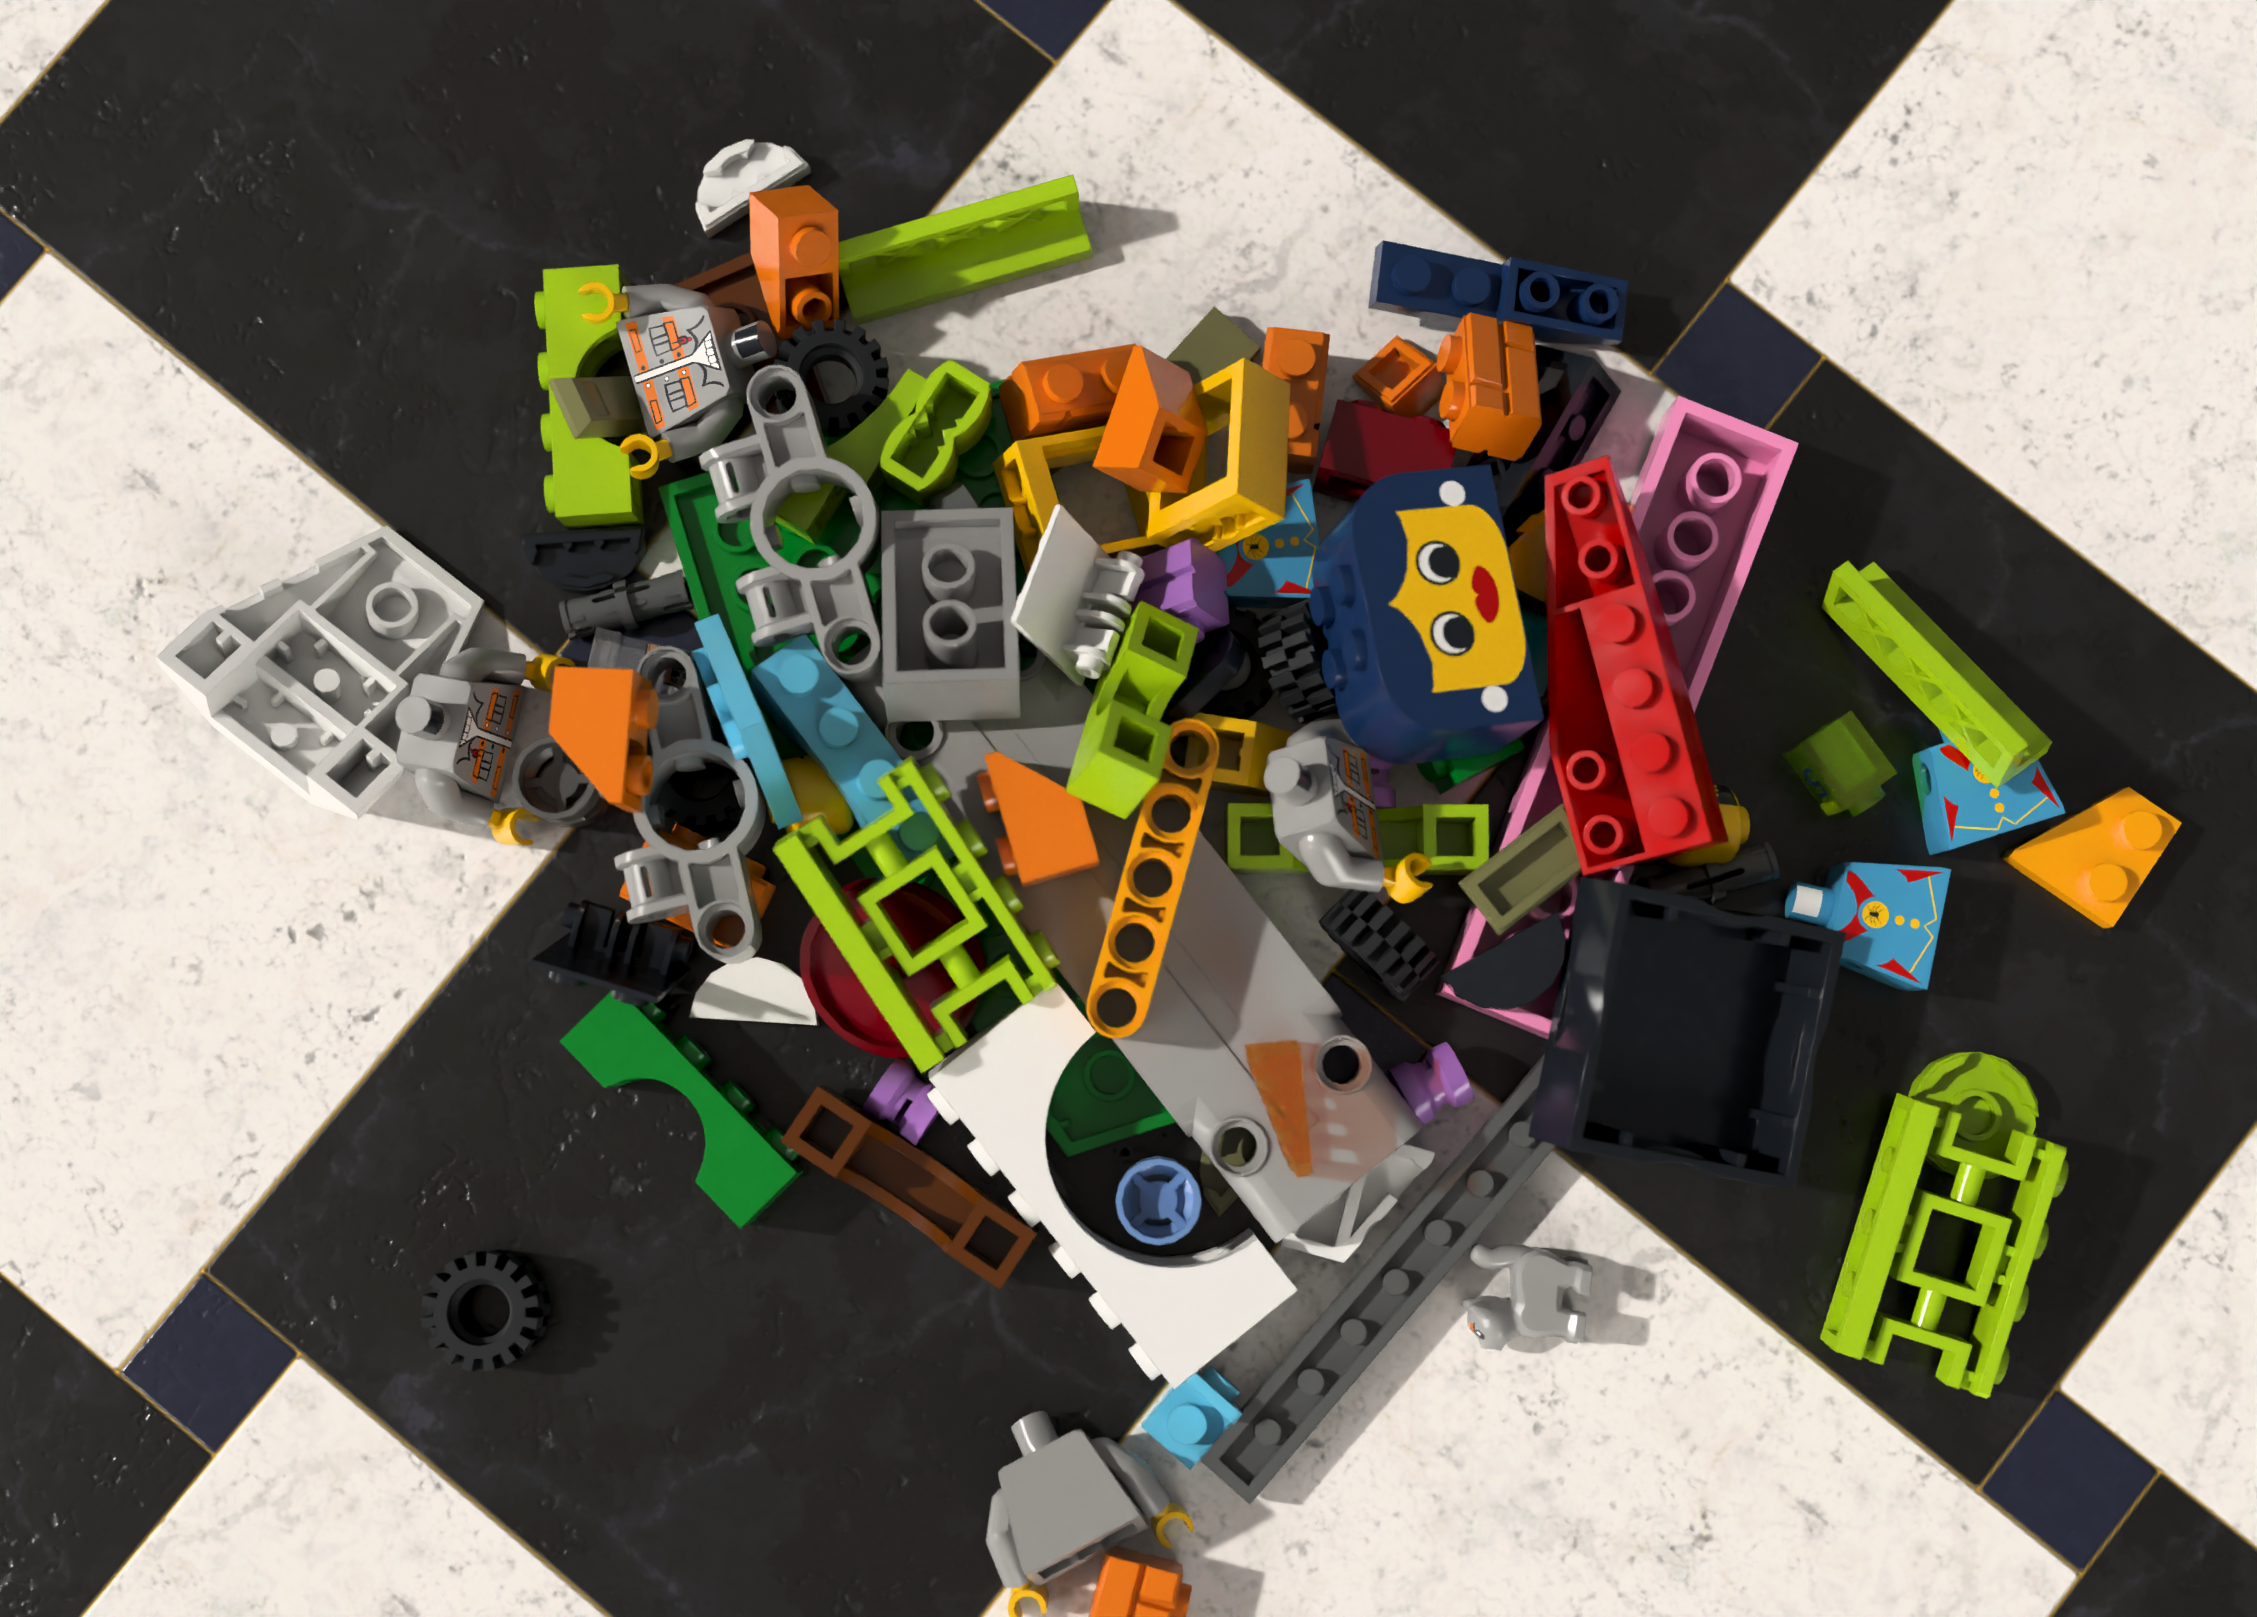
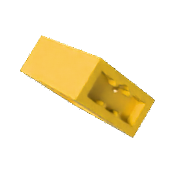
(1255, 484)
(1029, 489)

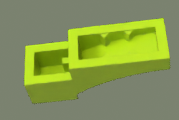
(861, 451)

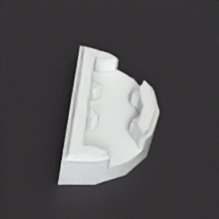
(741, 170)
(755, 992)

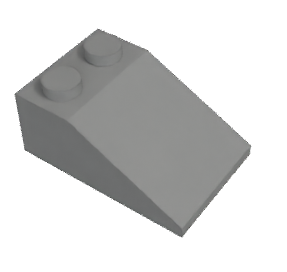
(949, 615)

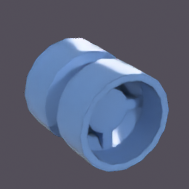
(1158, 1200)

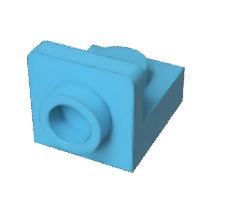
(1194, 1415)

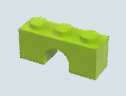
(1123, 733)

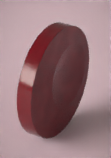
(841, 996)

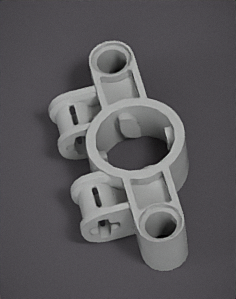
(769, 467)
(715, 876)

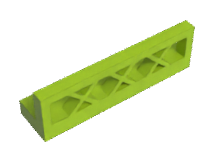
(963, 250)
(1934, 672)

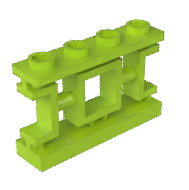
(872, 941)
(1893, 1228)

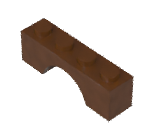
(910, 1183)

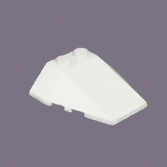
(322, 661)

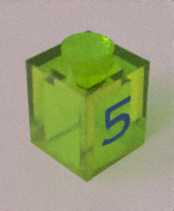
(1842, 766)

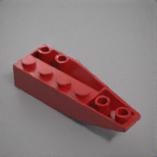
(1616, 688)

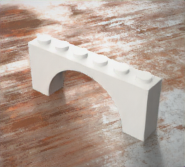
(1172, 1306)

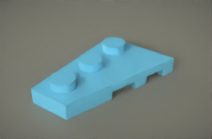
(742, 718)

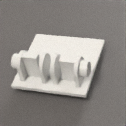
(1076, 599)

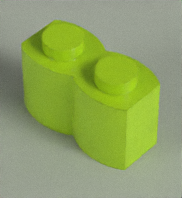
(948, 422)

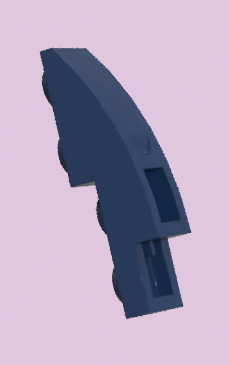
(1551, 299)

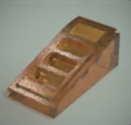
(1280, 1083)

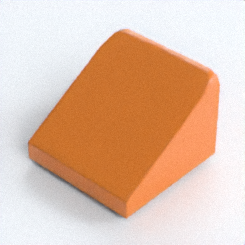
(1401, 379)

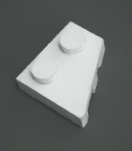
(1348, 1218)

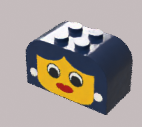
(1424, 620)

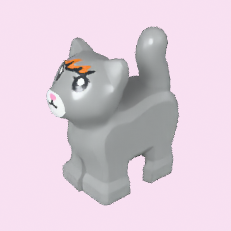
(1535, 1296)

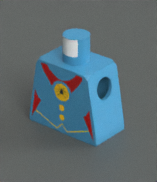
(1276, 563)
(1965, 807)
(1887, 917)

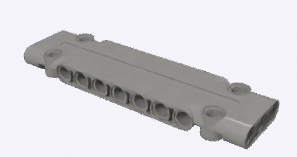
(1221, 975)

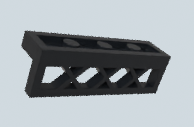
(1570, 423)

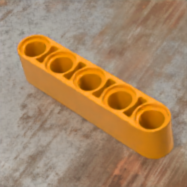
(1169, 850)

